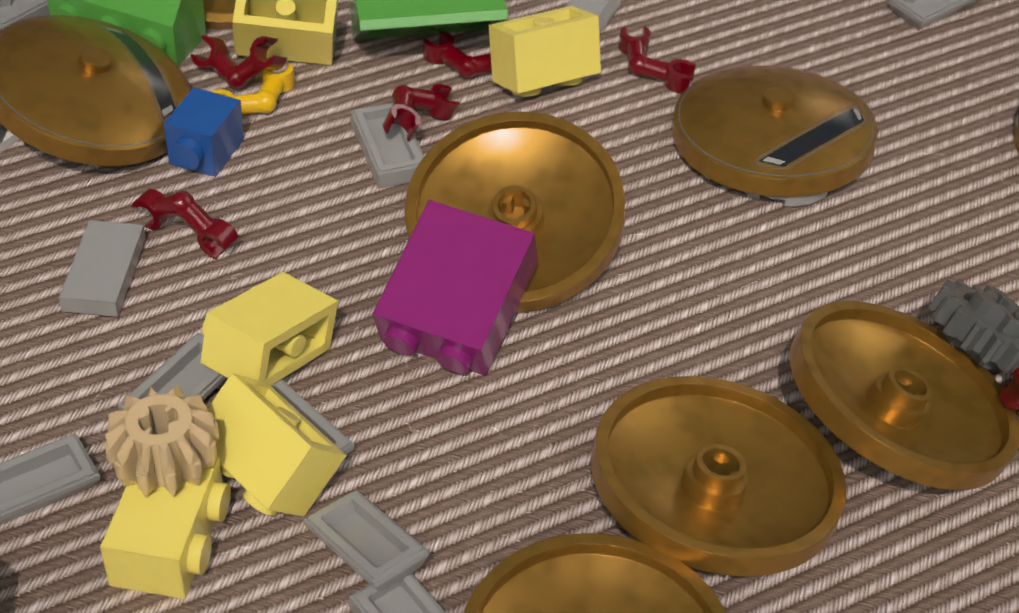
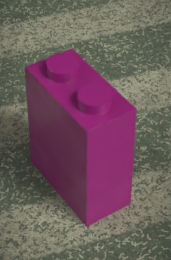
(456, 288)

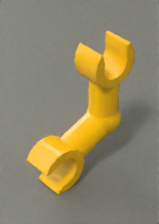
(267, 97)

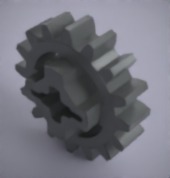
(979, 323)

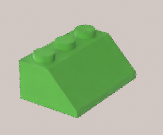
(422, 17)
(168, 24)

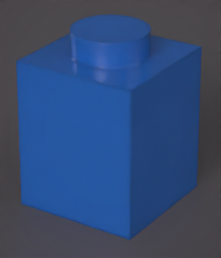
(204, 131)

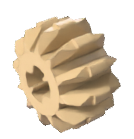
(161, 440)

